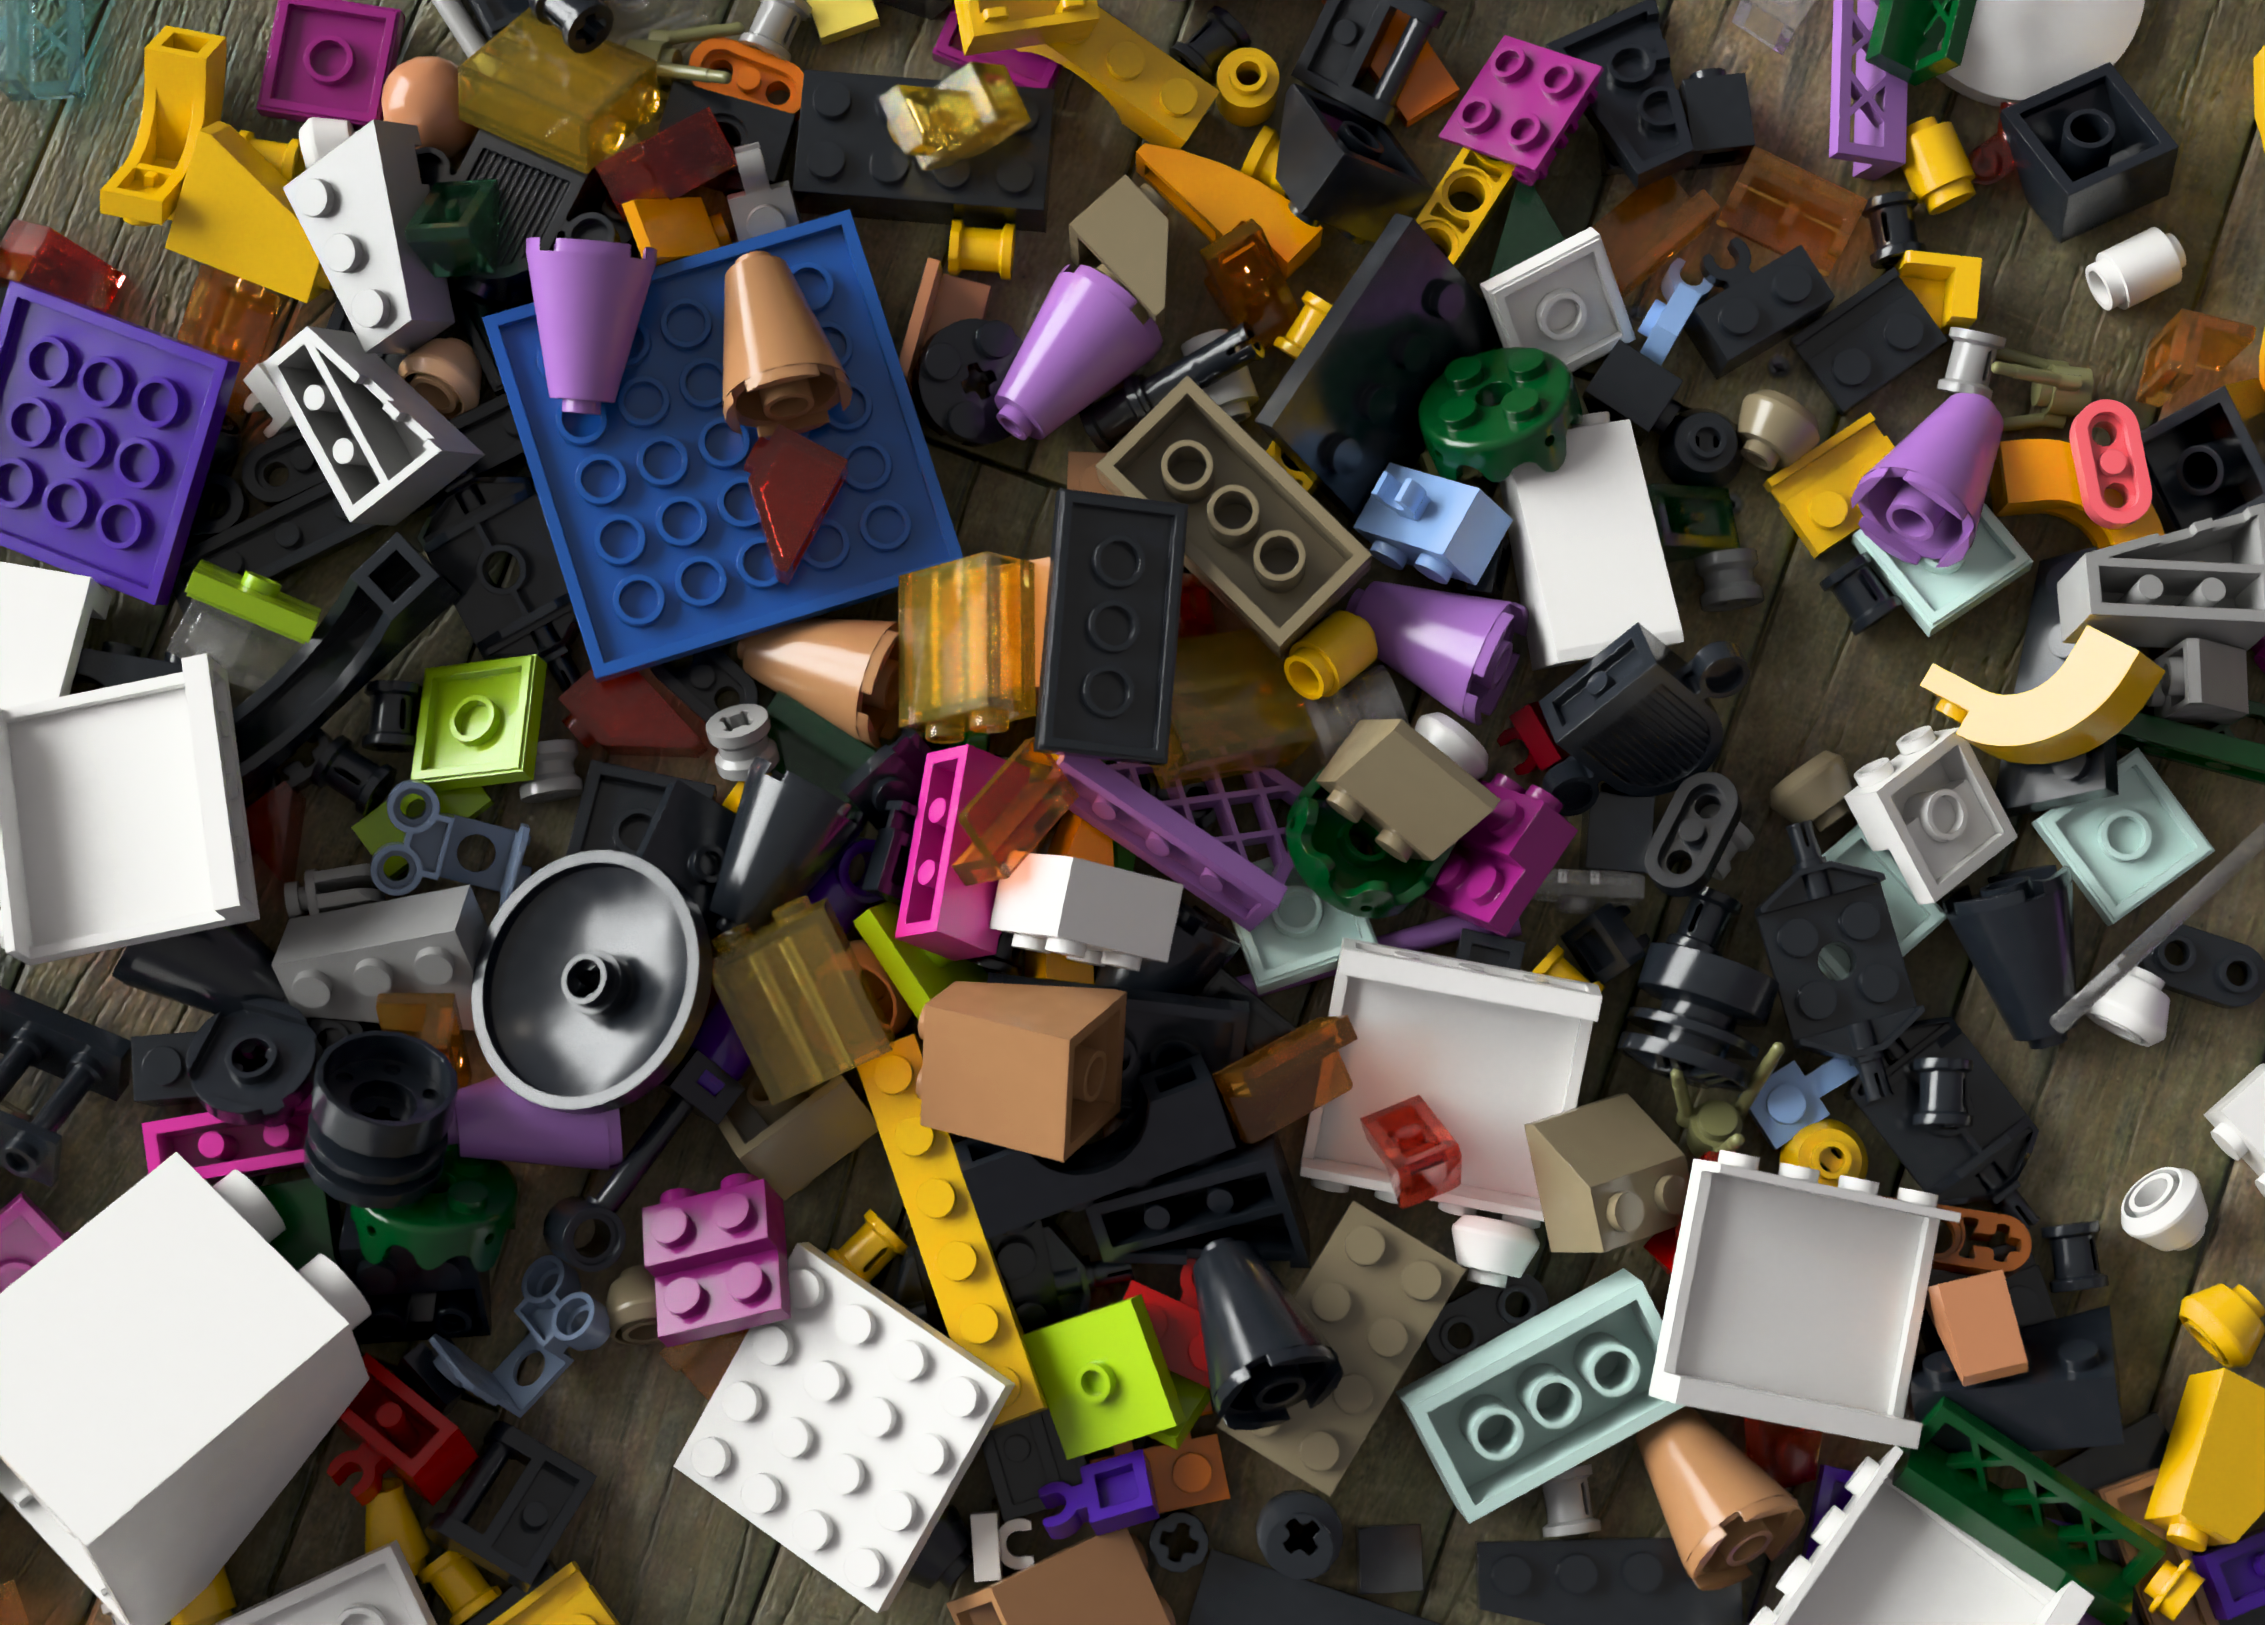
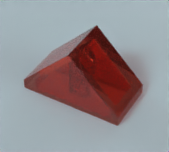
(57, 265)

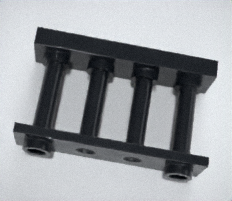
(66, 1048)

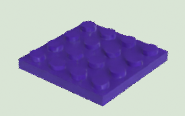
(103, 440)

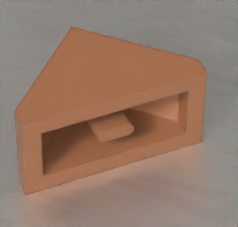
(1978, 1327)

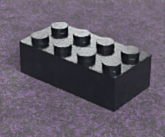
(855, 165)

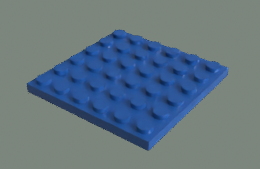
(655, 489)

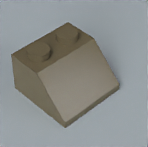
(1128, 241)
(1404, 789)
(798, 1136)
(1606, 1176)

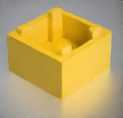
(1022, 23)

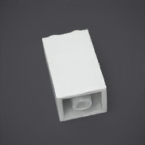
(1588, 547)

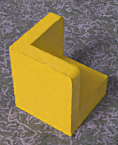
(1943, 285)

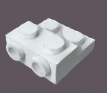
(1931, 811)

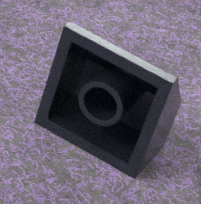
(2088, 152)
(1344, 167)
(2208, 456)

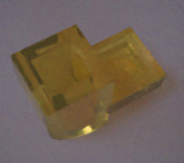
(956, 117)

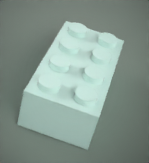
(1541, 1395)

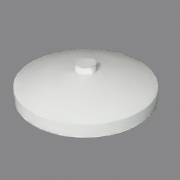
(2038, 44)

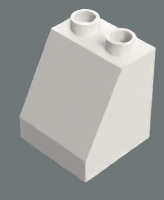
(168, 1385)

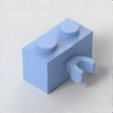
(1432, 524)

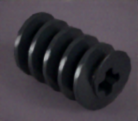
(1325, 1534)

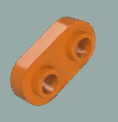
(754, 73)

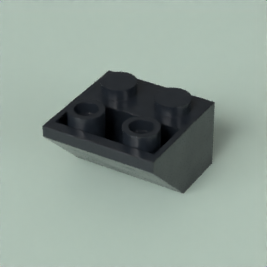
(414, 1301)

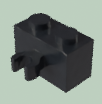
(1755, 307)

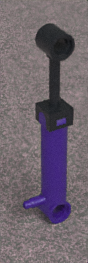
(701, 1084)

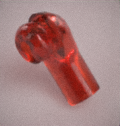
(1993, 157)

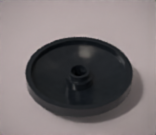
(591, 982)

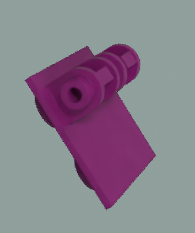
(1523, 106)

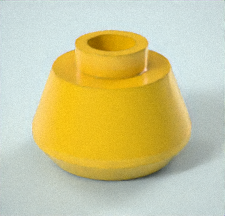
(1814, 1145)
(2225, 1323)

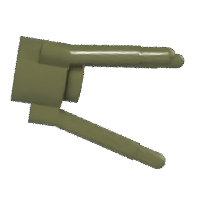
(670, 60)
(2055, 388)
(1716, 1123)

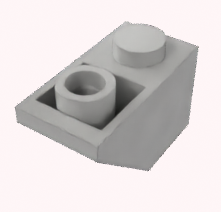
(2201, 683)

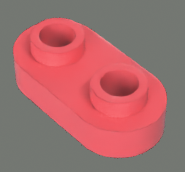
(2114, 466)

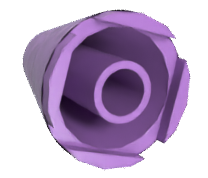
(587, 315)
(1074, 353)
(1933, 483)
(1445, 642)
(503, 1126)

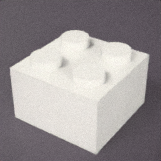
(1087, 911)

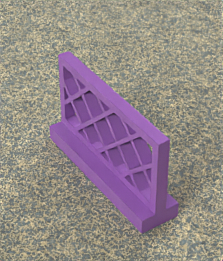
(1172, 843)

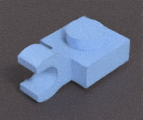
(1666, 321)
(1793, 1099)

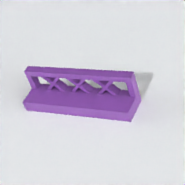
(1877, 98)

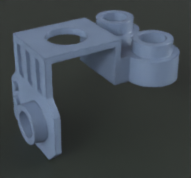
(433, 843)
(556, 1318)

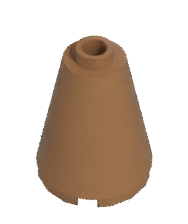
(775, 352)
(835, 669)
(1715, 1499)

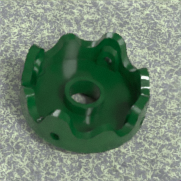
(1527, 426)
(1339, 873)
(465, 1216)

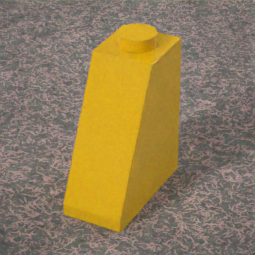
(241, 219)
(2212, 1463)

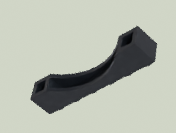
(365, 629)

